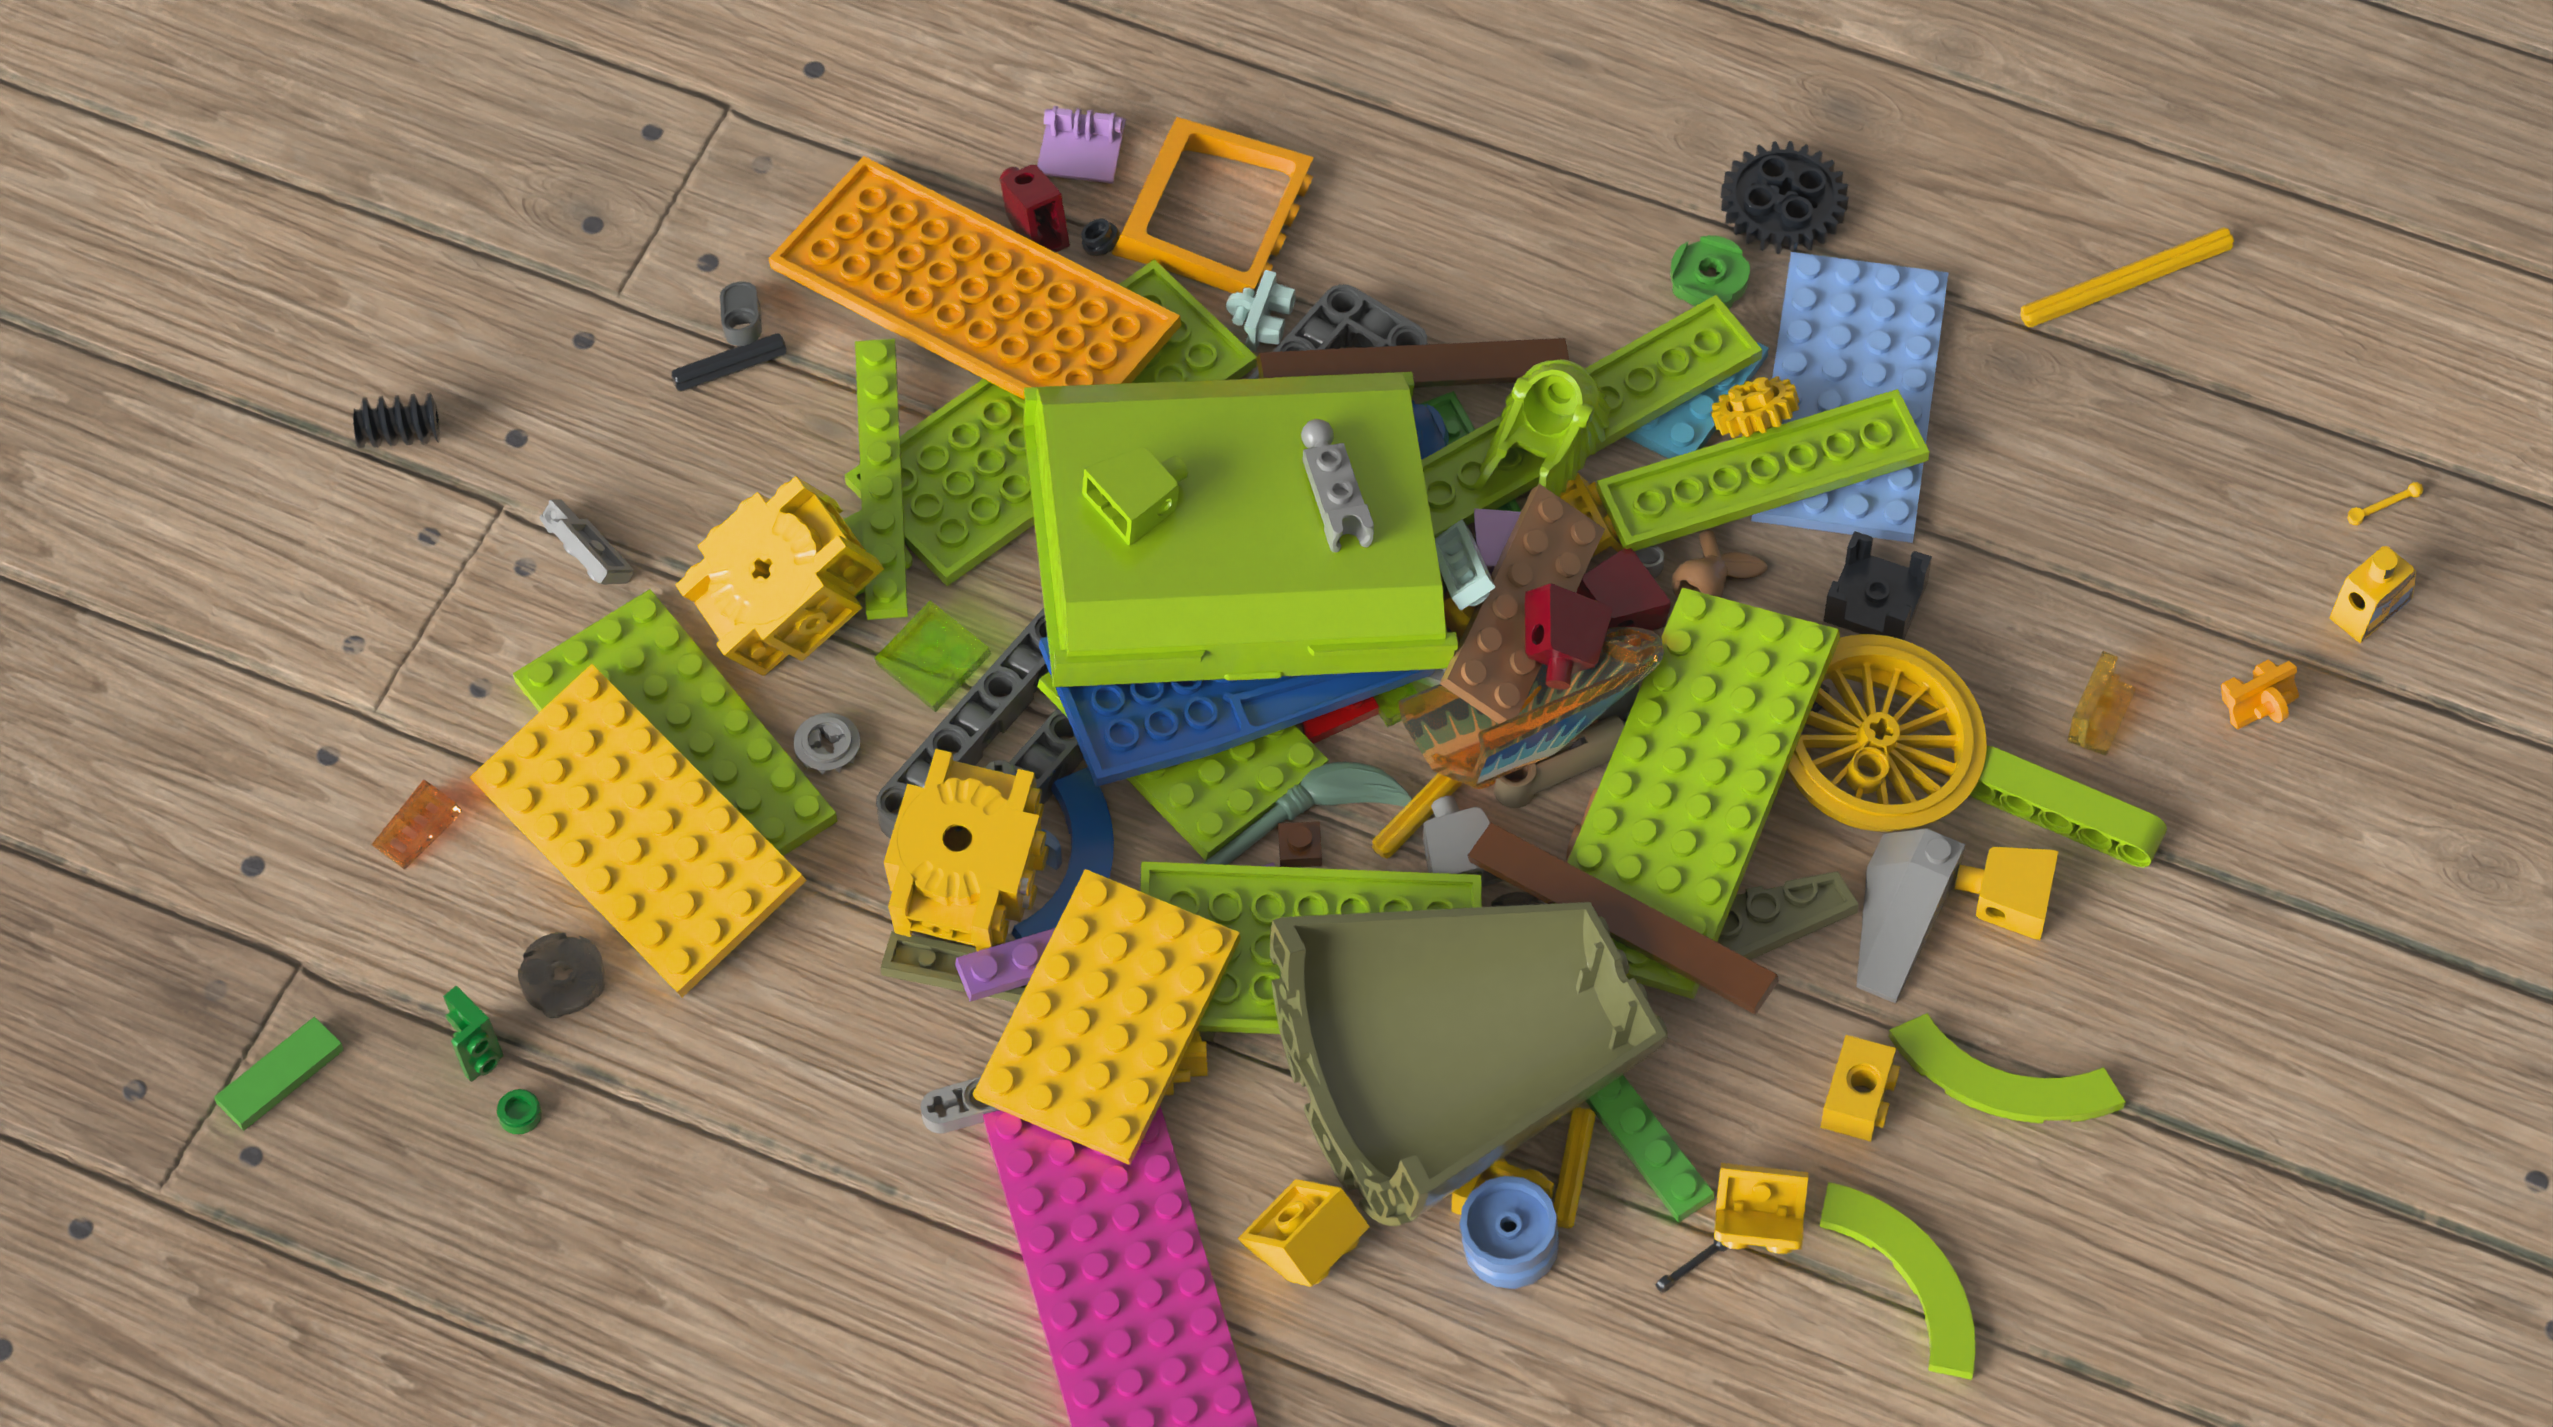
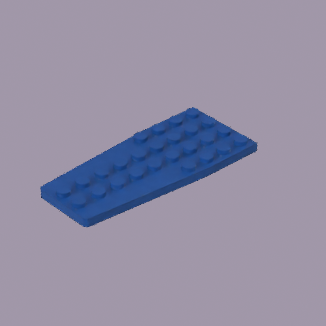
(1164, 724)

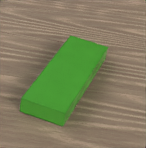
(278, 1073)

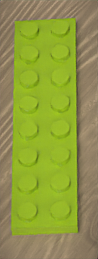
(1762, 471)

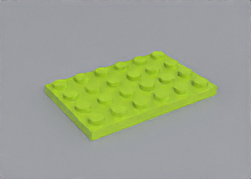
(1224, 792)

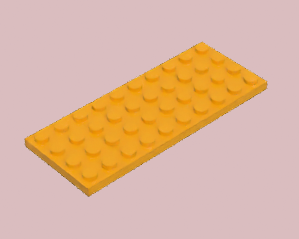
(970, 287)

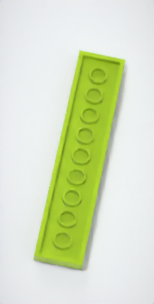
(1639, 385)

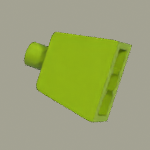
(1134, 490)

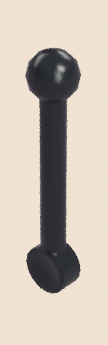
(1667, 1281)

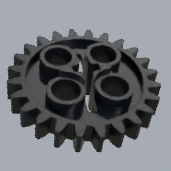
(1778, 187)

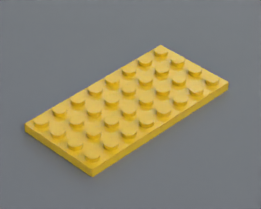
(637, 830)

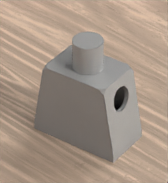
(1451, 838)

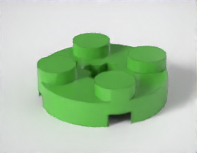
(1713, 252)

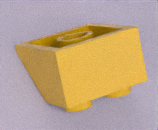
(1305, 1231)

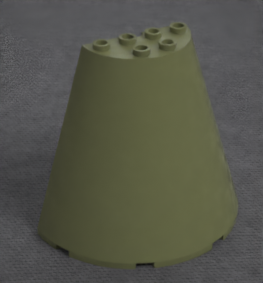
(1450, 1037)

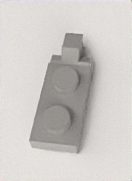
(586, 544)

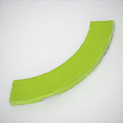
(1999, 1091)
(1920, 1264)

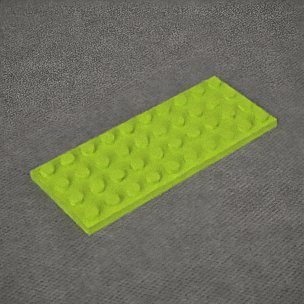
(969, 458)
(1702, 764)

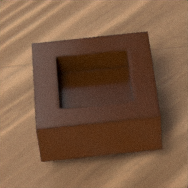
(1300, 844)

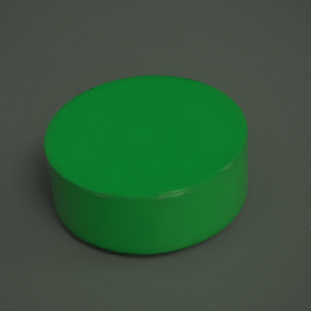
(519, 1111)

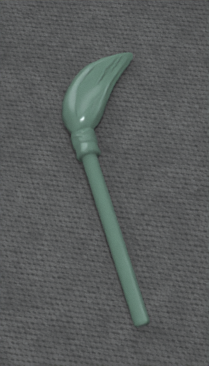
(1325, 785)

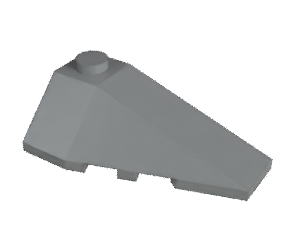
(1902, 901)

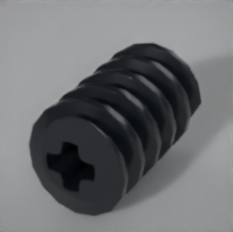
(396, 421)

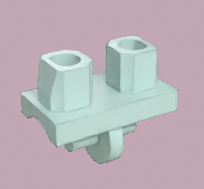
(1256, 310)

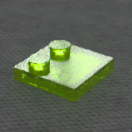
(932, 656)

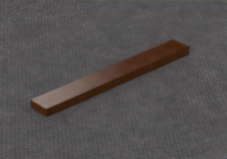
(1430, 363)
(1627, 918)

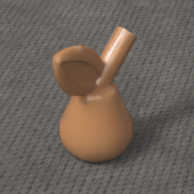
(1711, 571)

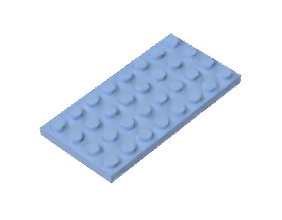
(1846, 338)

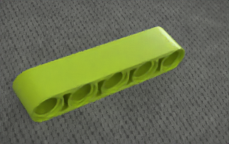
(2069, 808)

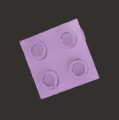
(1081, 144)

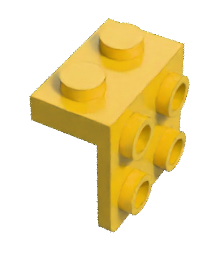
(1760, 1207)

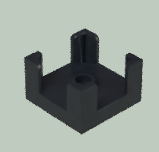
(1876, 593)

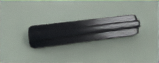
(728, 362)

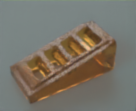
(416, 805)

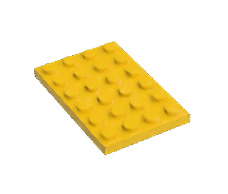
(1107, 1016)

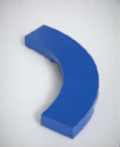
(1091, 846)

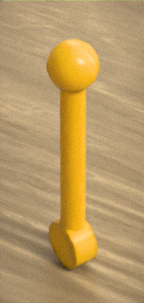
(2356, 515)

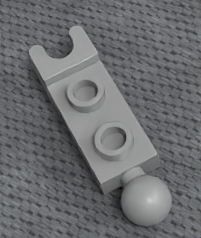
(1335, 486)

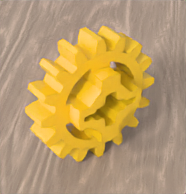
(1755, 406)

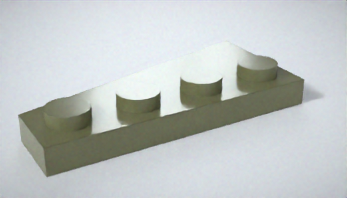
(1778, 915)

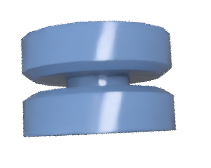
(1509, 1232)

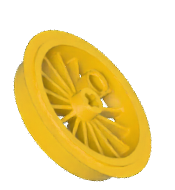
(1922, 679)

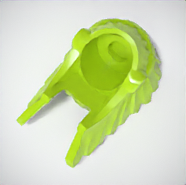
(1555, 416)

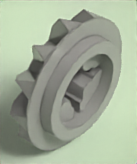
(838, 731)

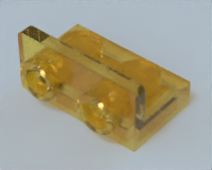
(2101, 707)

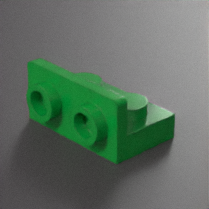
(474, 1035)

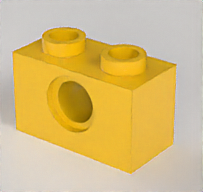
(1865, 1065)

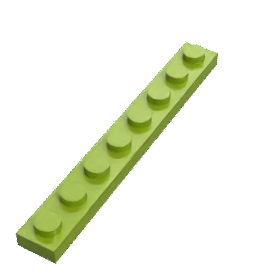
(881, 476)

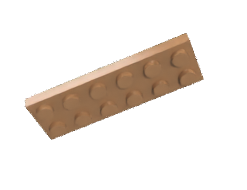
(1546, 546)

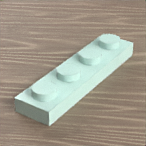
(1463, 566)

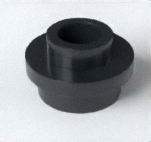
(1099, 237)

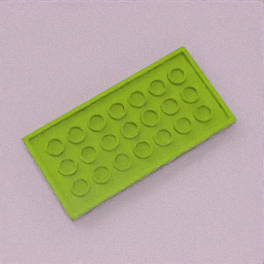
(694, 709)
(1255, 895)

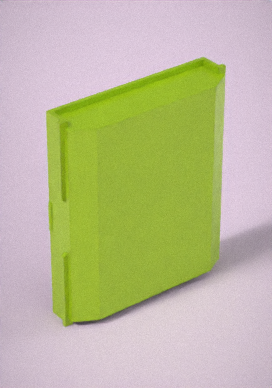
(1243, 564)

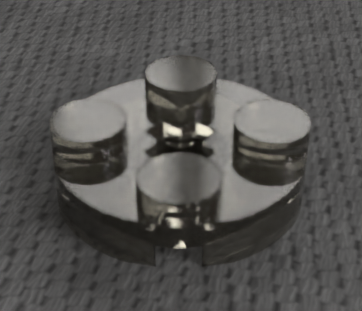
(566, 995)

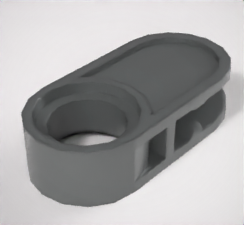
(740, 306)

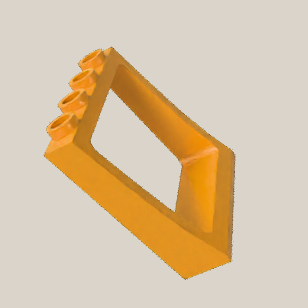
(1192, 136)

